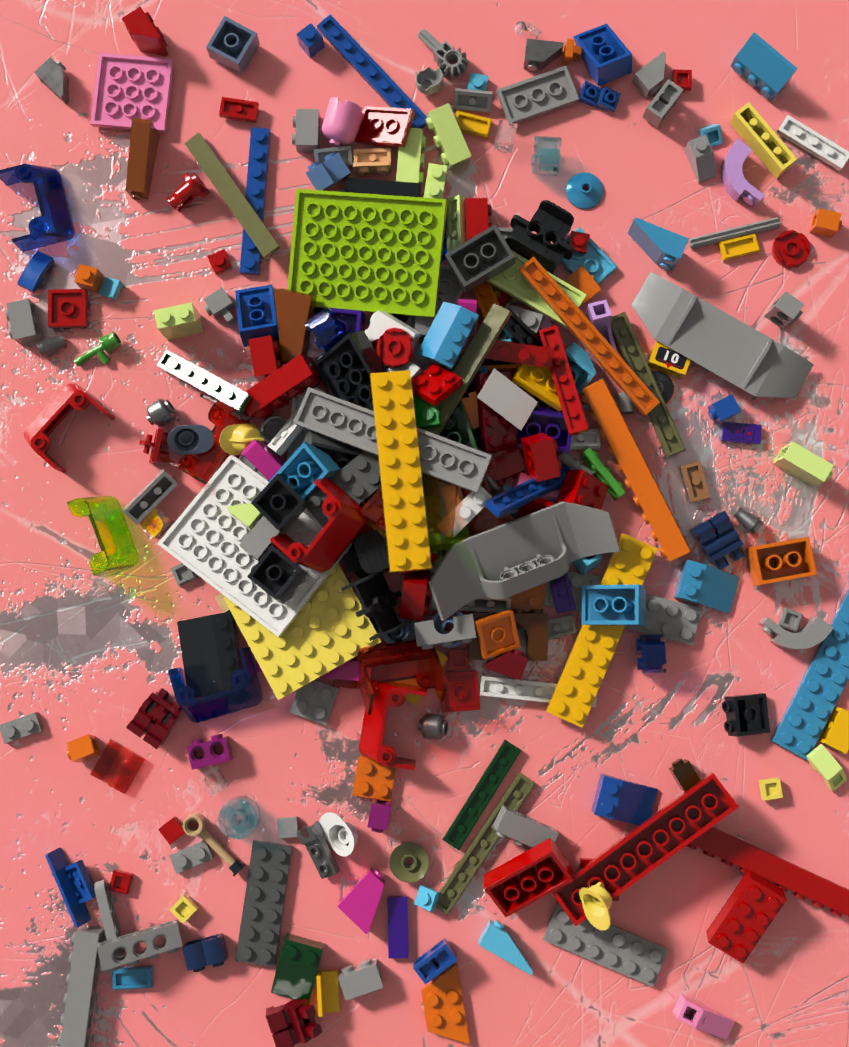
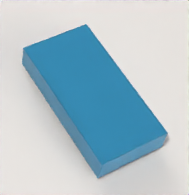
(132, 977)

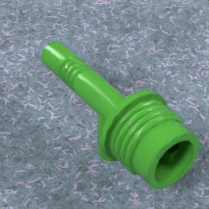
(108, 343)

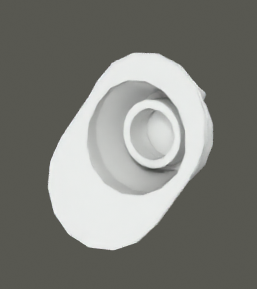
(339, 834)

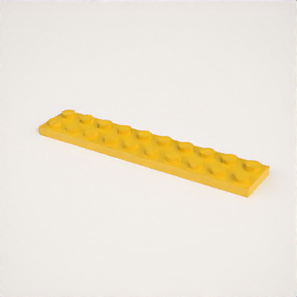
(400, 471)
(597, 643)

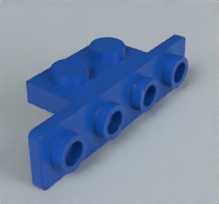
(73, 885)

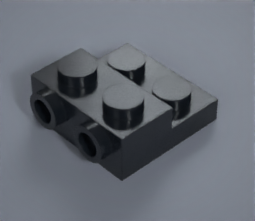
(746, 714)

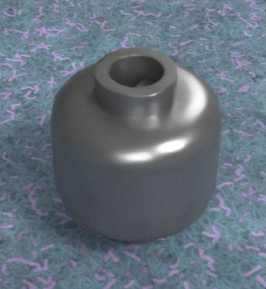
(160, 412)
(433, 726)

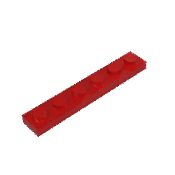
(519, 353)
(564, 382)

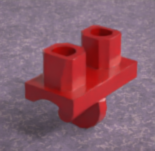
(156, 455)

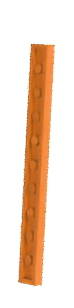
(588, 336)

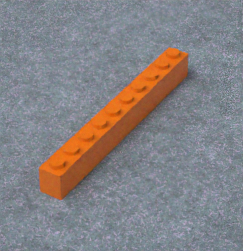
(636, 470)

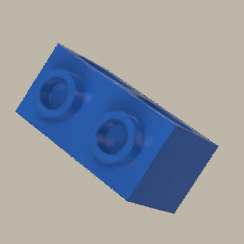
(435, 961)

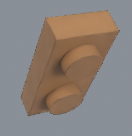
(695, 481)

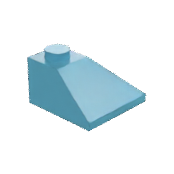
(580, 365)

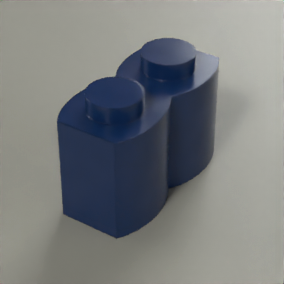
(205, 952)

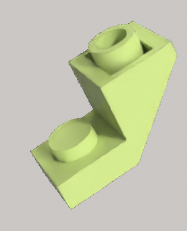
(827, 767)

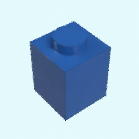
(310, 40)
(723, 409)

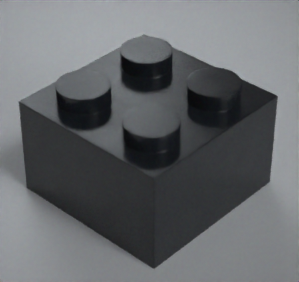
(281, 502)
(277, 574)

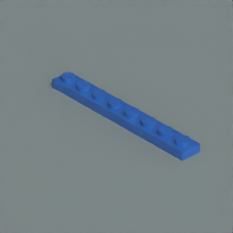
(368, 69)
(255, 195)

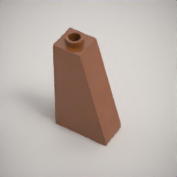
(141, 158)
(292, 313)

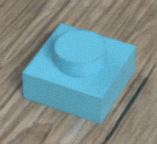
(478, 82)
(426, 898)

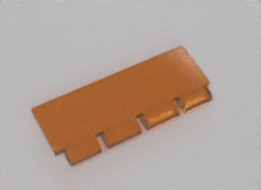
(441, 506)

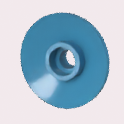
(581, 198)

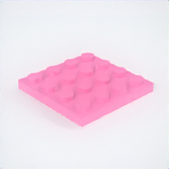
(131, 88)

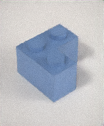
(328, 172)

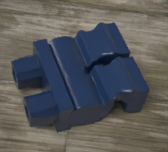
(719, 544)

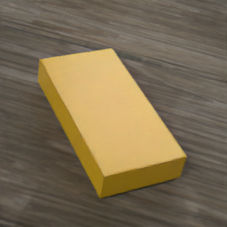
(473, 124)
(738, 247)

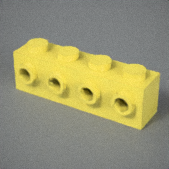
(762, 140)

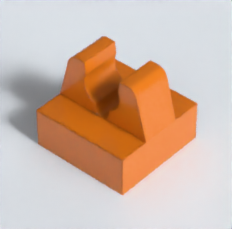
(570, 52)

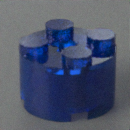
(326, 329)
(651, 653)

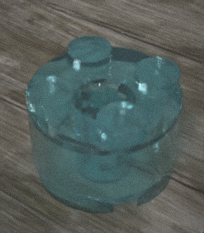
(546, 155)
(239, 828)

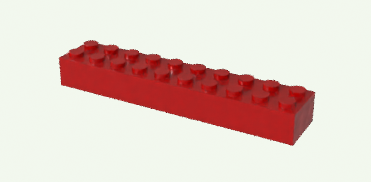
(649, 844)

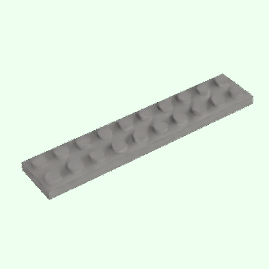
(356, 428)

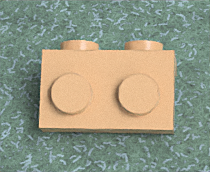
(372, 161)

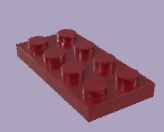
(495, 430)

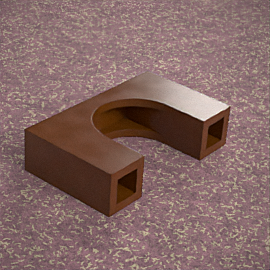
(535, 628)

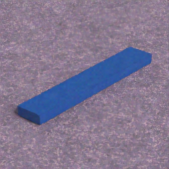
(523, 494)

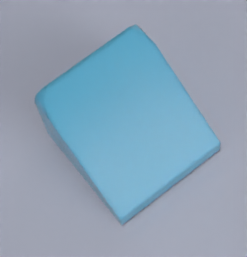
(713, 134)
(111, 288)

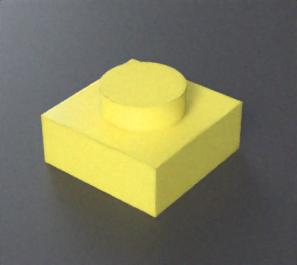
(770, 788)
(183, 908)

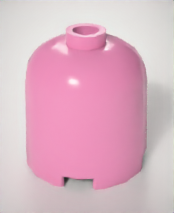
(342, 122)

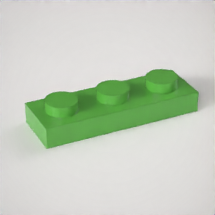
(602, 473)

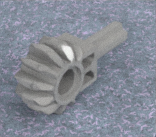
(444, 54)

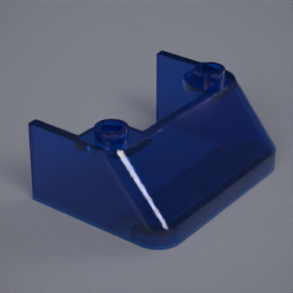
(55, 220)
(243, 695)

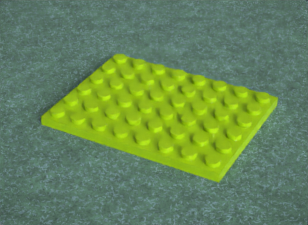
(368, 251)

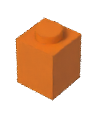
(825, 222)
(88, 278)
(83, 748)

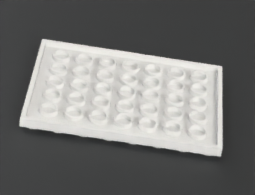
(209, 540)

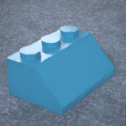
(763, 67)
(448, 335)
(308, 465)

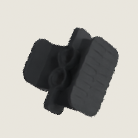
(550, 224)
(367, 555)
(378, 602)

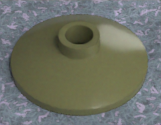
(409, 872)

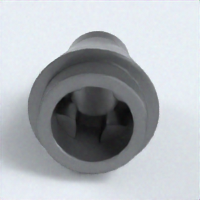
(50, 345)
(748, 520)

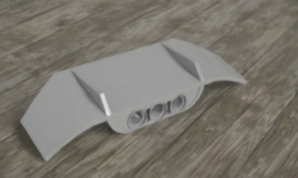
(719, 341)
(520, 555)

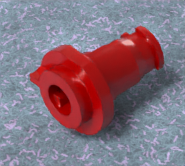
(188, 192)

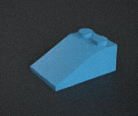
(661, 245)
(706, 586)
(614, 605)

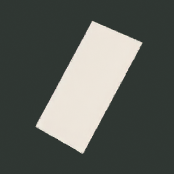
(507, 399)

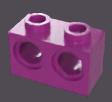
(211, 756)
(379, 815)

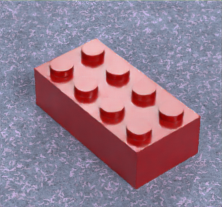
(282, 386)
(528, 877)
(746, 916)

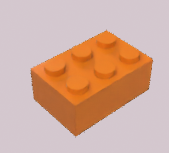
(781, 561)

